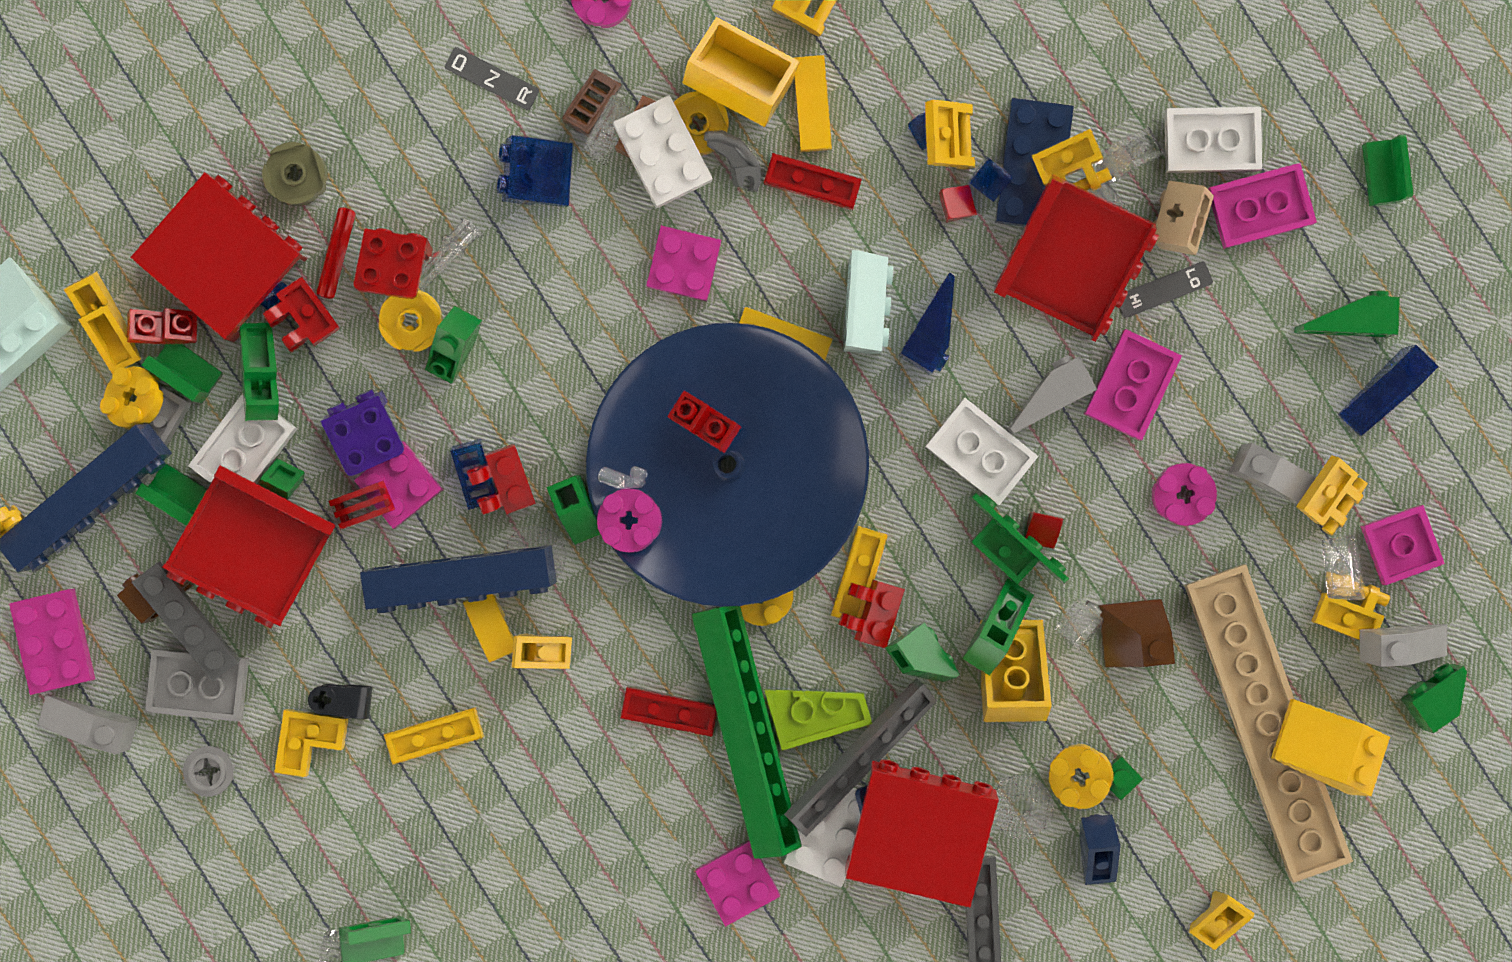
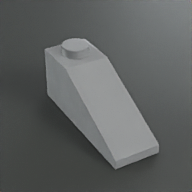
(1056, 390)
(1271, 472)
(1403, 645)
(88, 724)

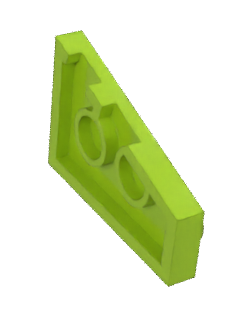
(815, 715)

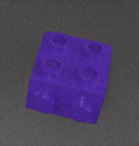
(362, 432)

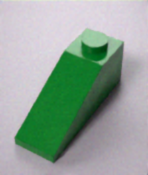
(1365, 317)
(998, 627)

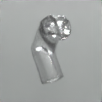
(621, 480)

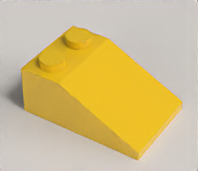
(1020, 683)
(1330, 748)

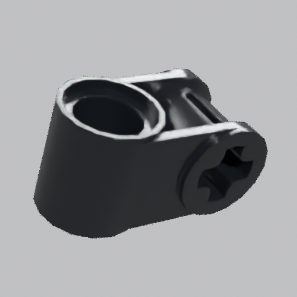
(347, 700)

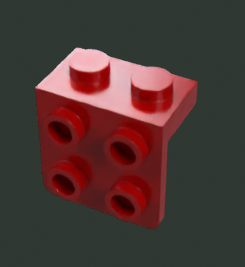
(391, 263)

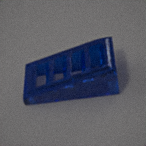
(464, 448)

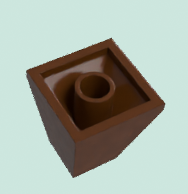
(1136, 634)

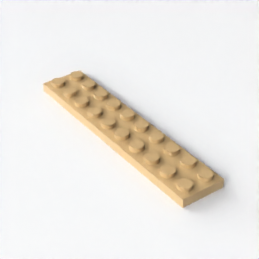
(1257, 702)

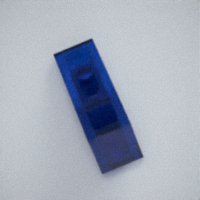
(932, 334)
(1388, 388)

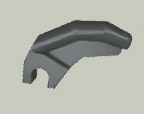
(739, 156)

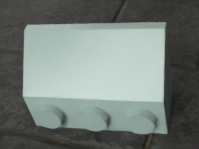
(867, 303)

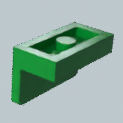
(1387, 171)
(184, 371)
(173, 493)
(373, 939)

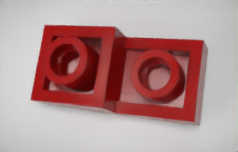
(164, 327)
(704, 421)

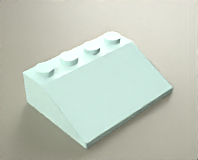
(27, 322)

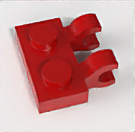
(306, 310)
(509, 480)
(878, 613)

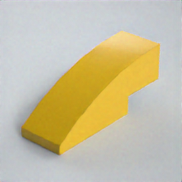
(102, 321)

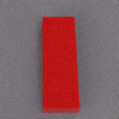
(812, 181)
(669, 711)

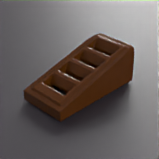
(576, 123)

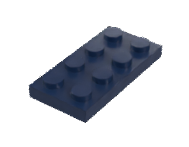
(1030, 130)

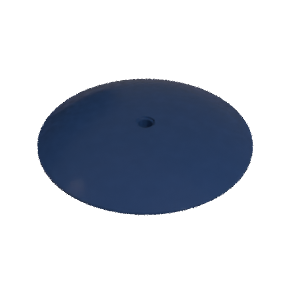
(795, 456)

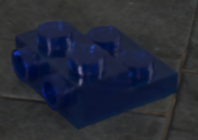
(535, 171)

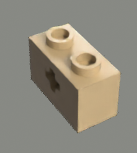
(1182, 217)

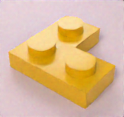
(301, 733)

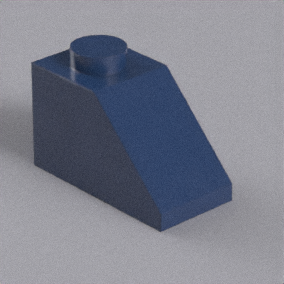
(1099, 849)

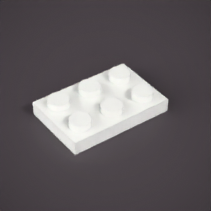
(1213, 139)
(662, 151)
(242, 445)
(981, 451)
(829, 843)

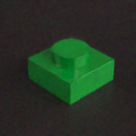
(282, 478)
(1124, 777)

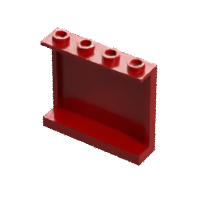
(218, 255)
(1076, 257)
(248, 547)
(922, 833)

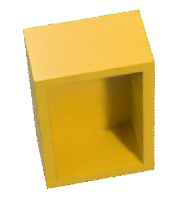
(740, 72)

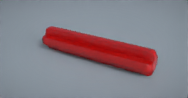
(336, 253)

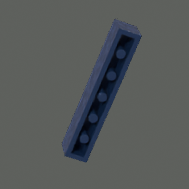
(84, 498)
(458, 578)

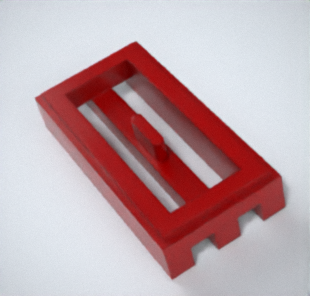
(343, 512)

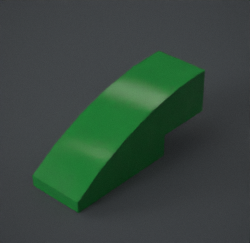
(258, 372)

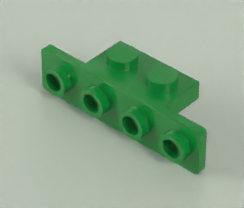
(1009, 548)

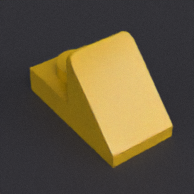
(541, 651)
(1220, 920)

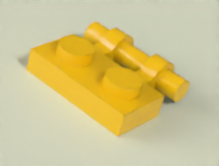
(1071, 156)
(1332, 495)
(1348, 617)

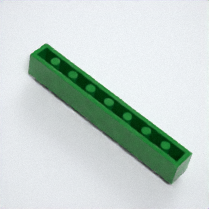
(746, 731)

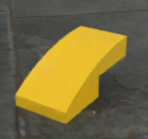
(490, 627)

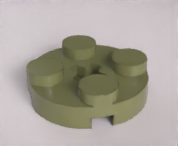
(279, 165)

